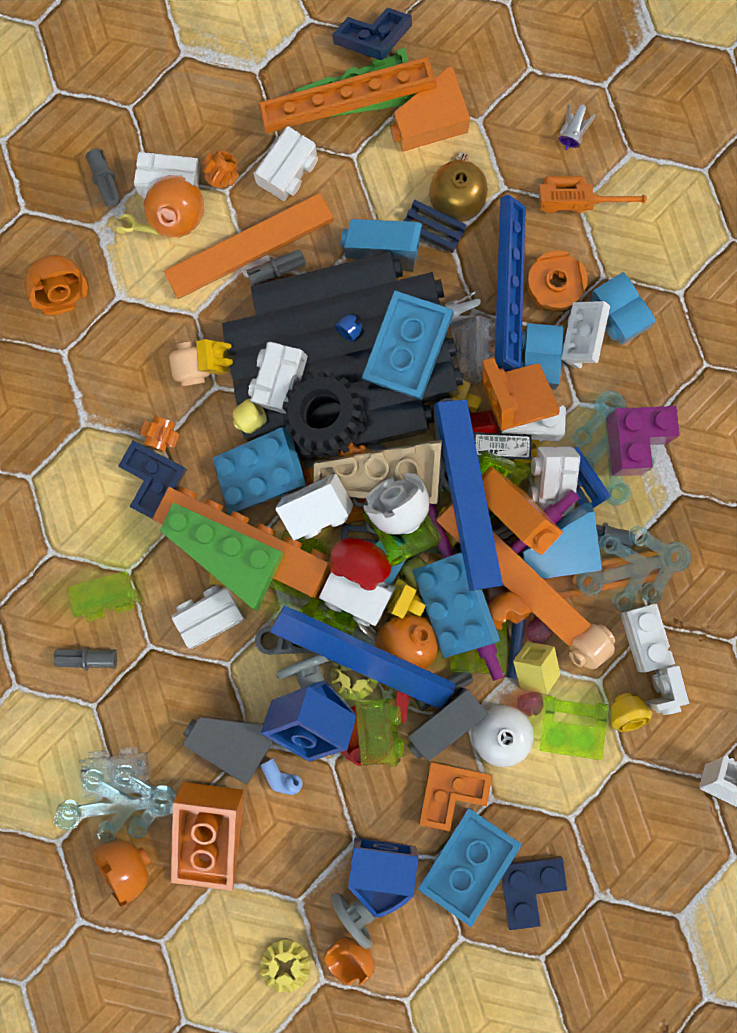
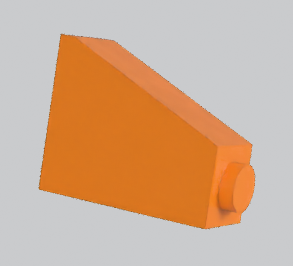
(432, 114)
(519, 512)

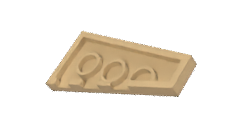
(366, 470)

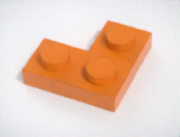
(445, 786)

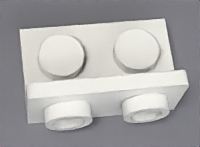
(585, 333)
(671, 686)

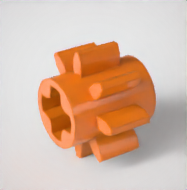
(220, 169)
(159, 434)

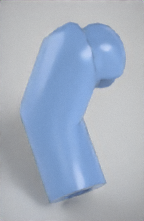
(280, 781)

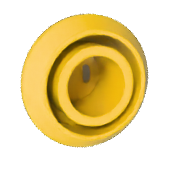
(629, 713)

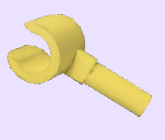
(133, 225)

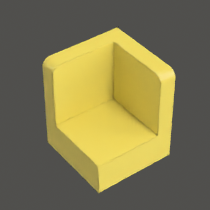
(537, 667)

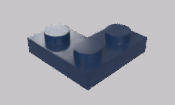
(373, 39)
(157, 474)
(522, 884)

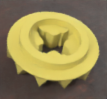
(342, 683)
(285, 951)

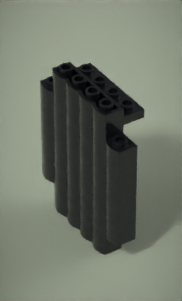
(303, 314)

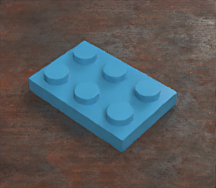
(408, 345)
(259, 471)
(455, 613)
(470, 867)

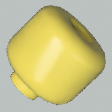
(249, 416)
(406, 571)

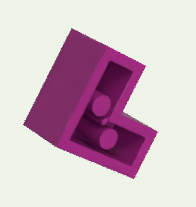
(633, 432)

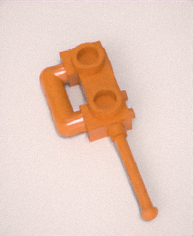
(575, 199)

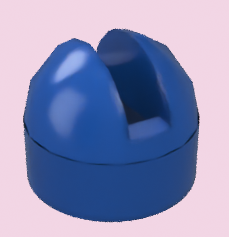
(348, 328)

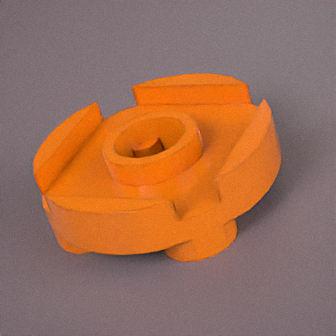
(567, 268)

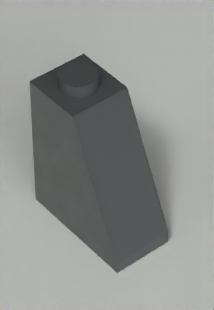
(446, 725)
(228, 744)

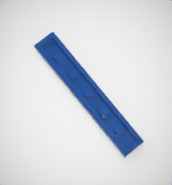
(510, 283)
(468, 495)
(362, 657)

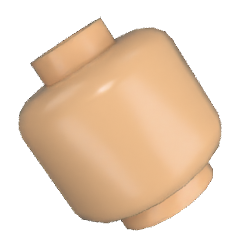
(185, 365)
(592, 647)

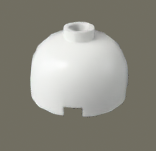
(398, 505)
(513, 748)

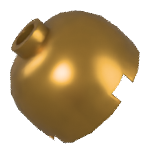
(459, 190)

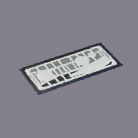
(504, 445)

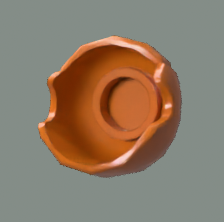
(508, 607)
(349, 961)

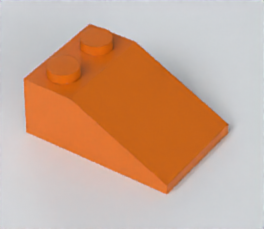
(206, 835)

